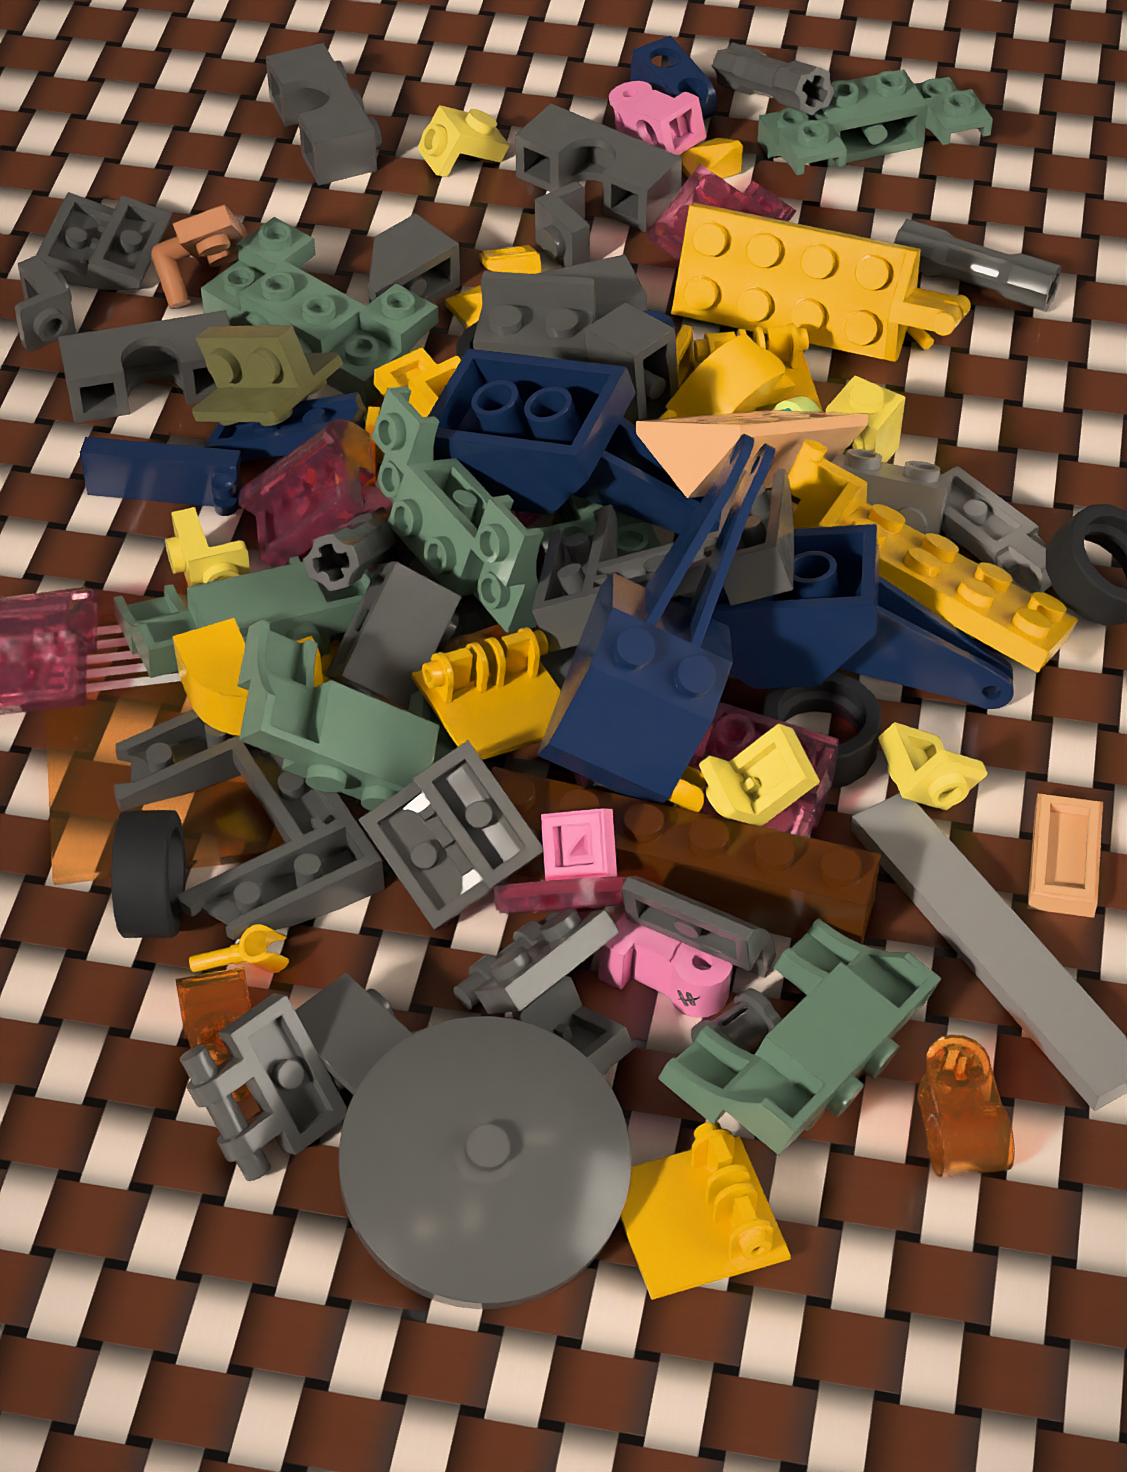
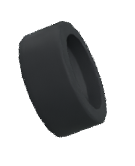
(1075, 576)
(843, 698)
(148, 873)

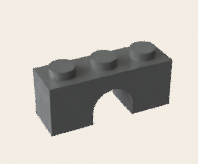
(331, 116)
(570, 148)
(111, 362)

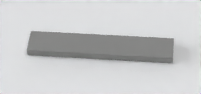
(998, 948)

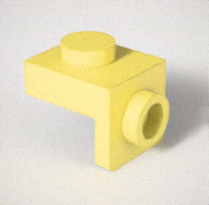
(460, 132)
(200, 563)
(926, 770)
(760, 778)

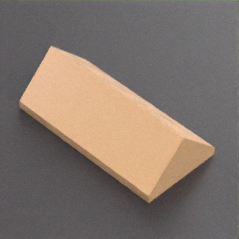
(699, 446)

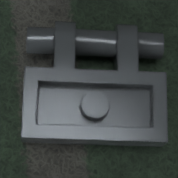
(535, 960)
(284, 1077)

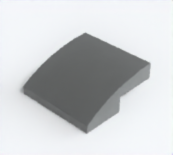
(103, 244)
(451, 835)
(698, 925)

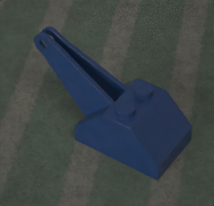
(554, 433)
(857, 623)
(651, 666)

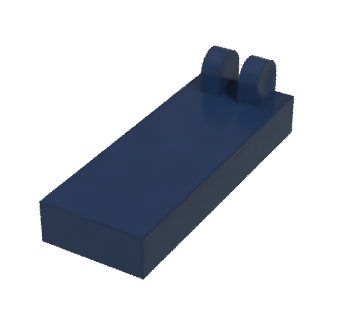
(279, 439)
(163, 473)

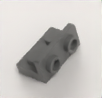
(535, 314)

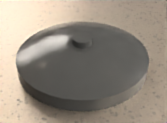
(484, 1162)

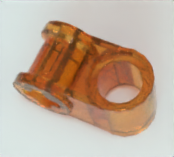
(209, 1005)
(963, 1110)

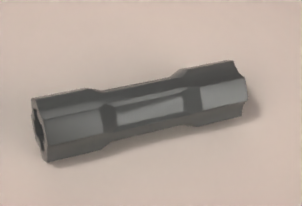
(791, 84)
(1013, 276)
(346, 552)

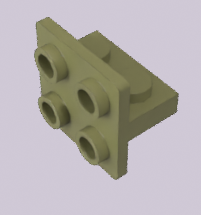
(259, 373)

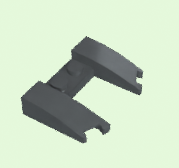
(583, 562)
(325, 851)

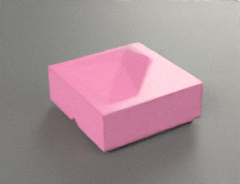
(579, 844)

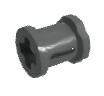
(744, 1022)

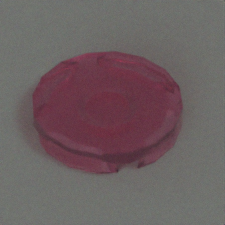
(559, 895)

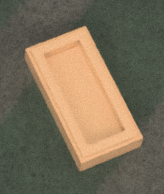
(1065, 855)

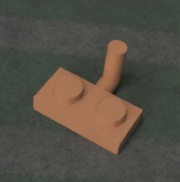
(205, 236)

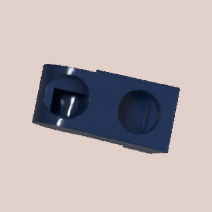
(676, 74)

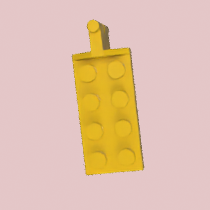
(835, 284)
(930, 569)

